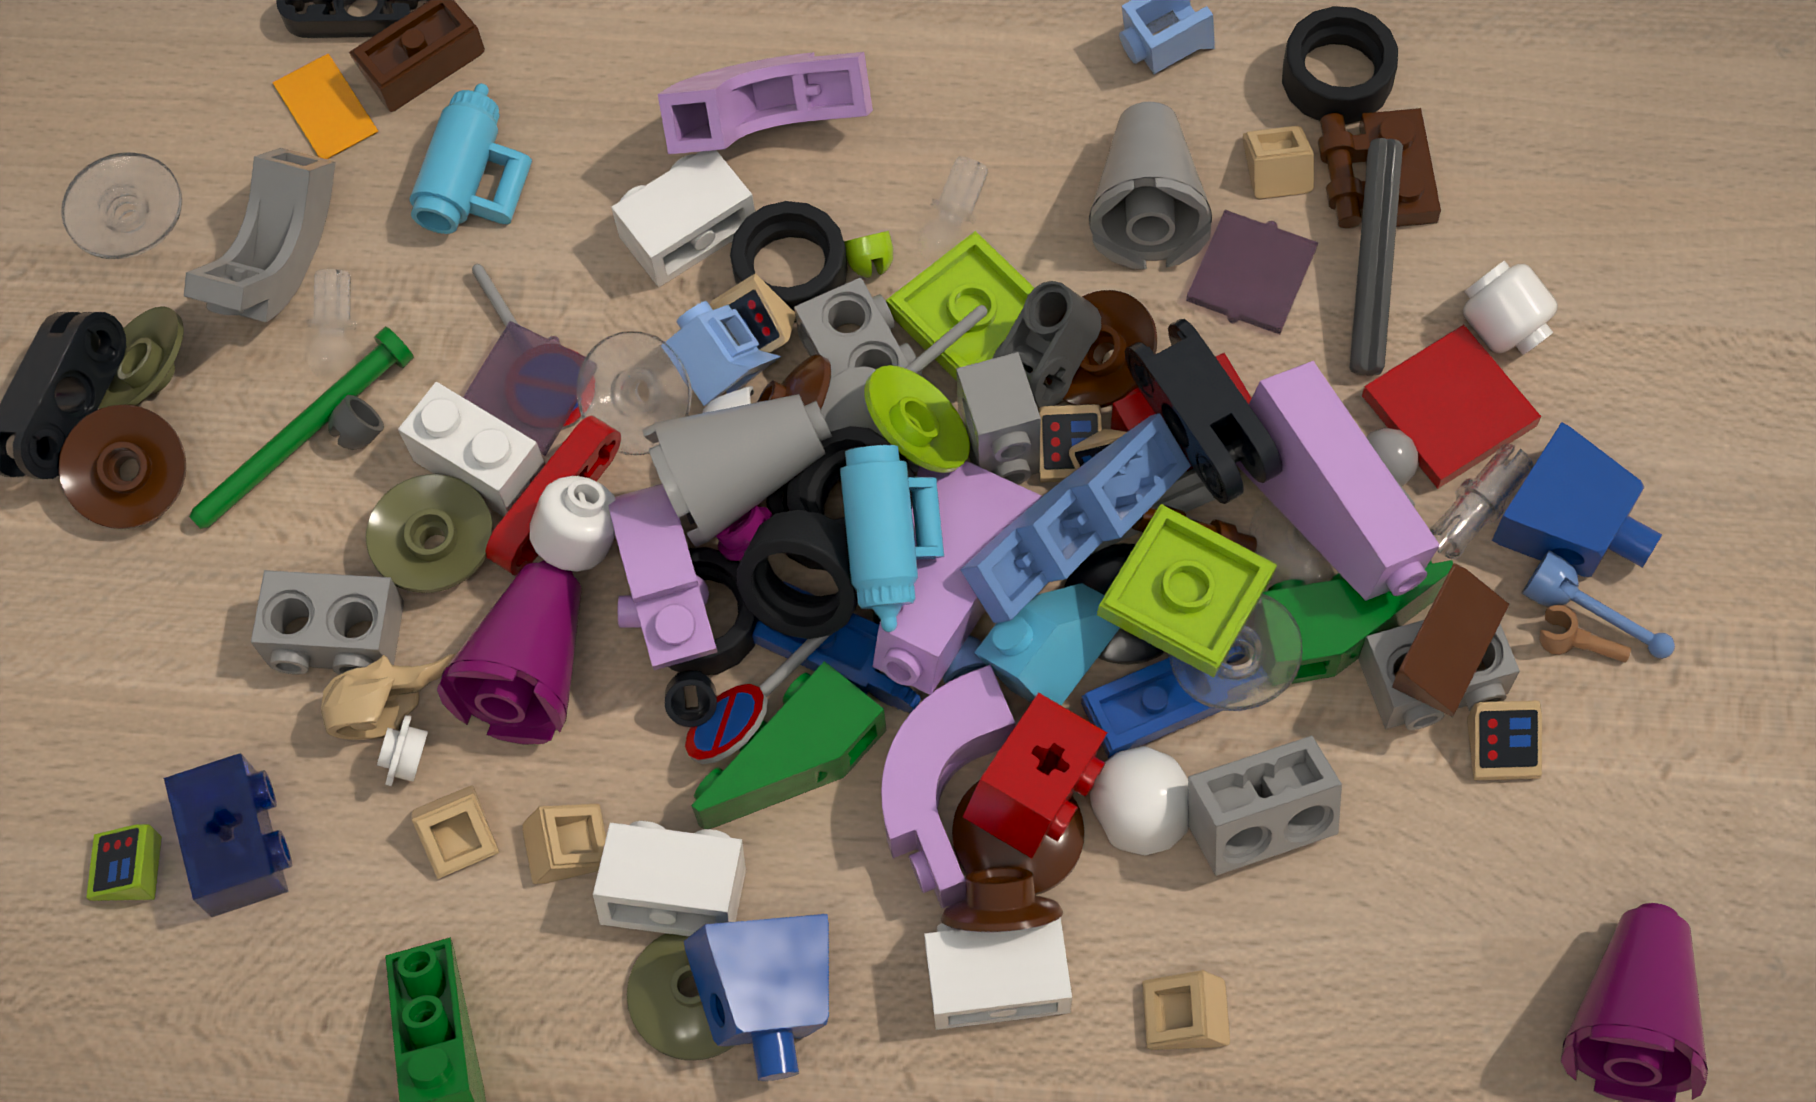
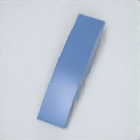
(1075, 517)

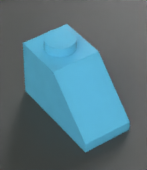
(1048, 643)

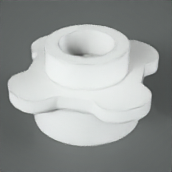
(402, 751)

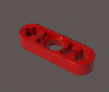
(583, 454)

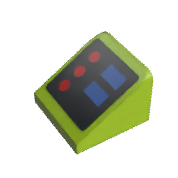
(124, 864)

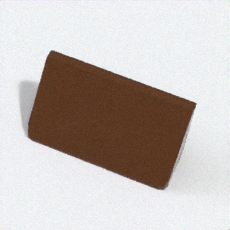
(418, 52)
(1451, 641)

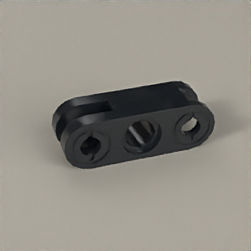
(61, 363)
(1204, 411)

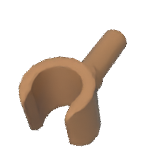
(1577, 637)

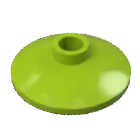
(917, 419)

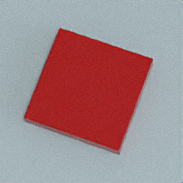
(1451, 405)

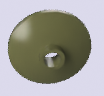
(149, 358)
(416, 512)
(658, 1009)

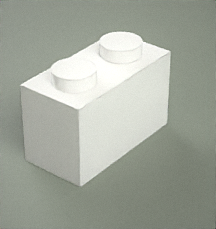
(683, 215)
(471, 445)
(668, 878)
(997, 975)

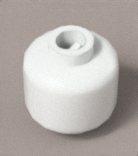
(1510, 308)
(573, 523)

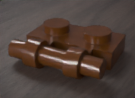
(1339, 149)

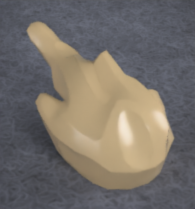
(375, 697)

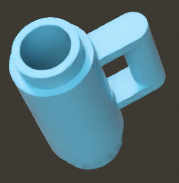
(457, 162)
(882, 528)

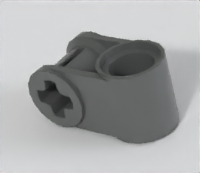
(1050, 346)

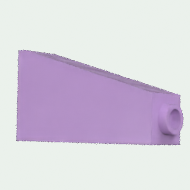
(1339, 486)
(932, 629)

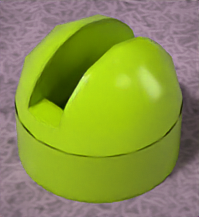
(867, 248)

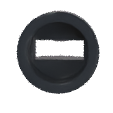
(676, 700)

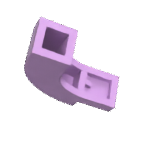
(760, 94)
(661, 577)
(934, 742)

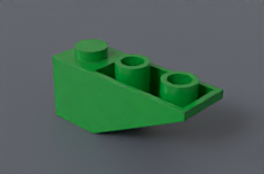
(1338, 619)
(804, 746)
(432, 1027)

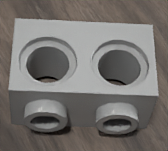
(868, 346)
(1000, 417)
(332, 608)
(1386, 651)
(1264, 805)

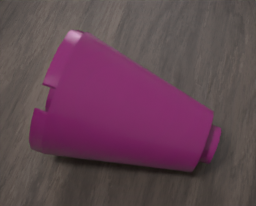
(519, 659)
(1642, 1013)

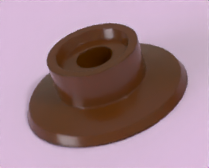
(1001, 902)

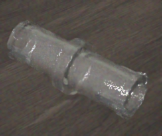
(1481, 500)

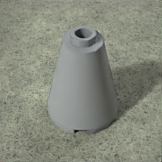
(1149, 193)
(734, 458)

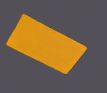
(325, 107)

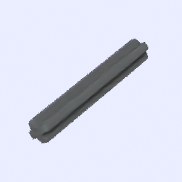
(1376, 257)

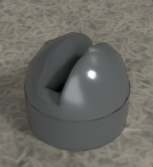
(355, 423)

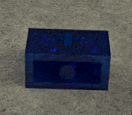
(204, 810)

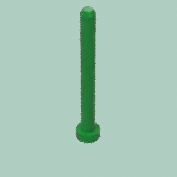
(302, 428)

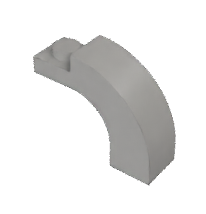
(275, 240)

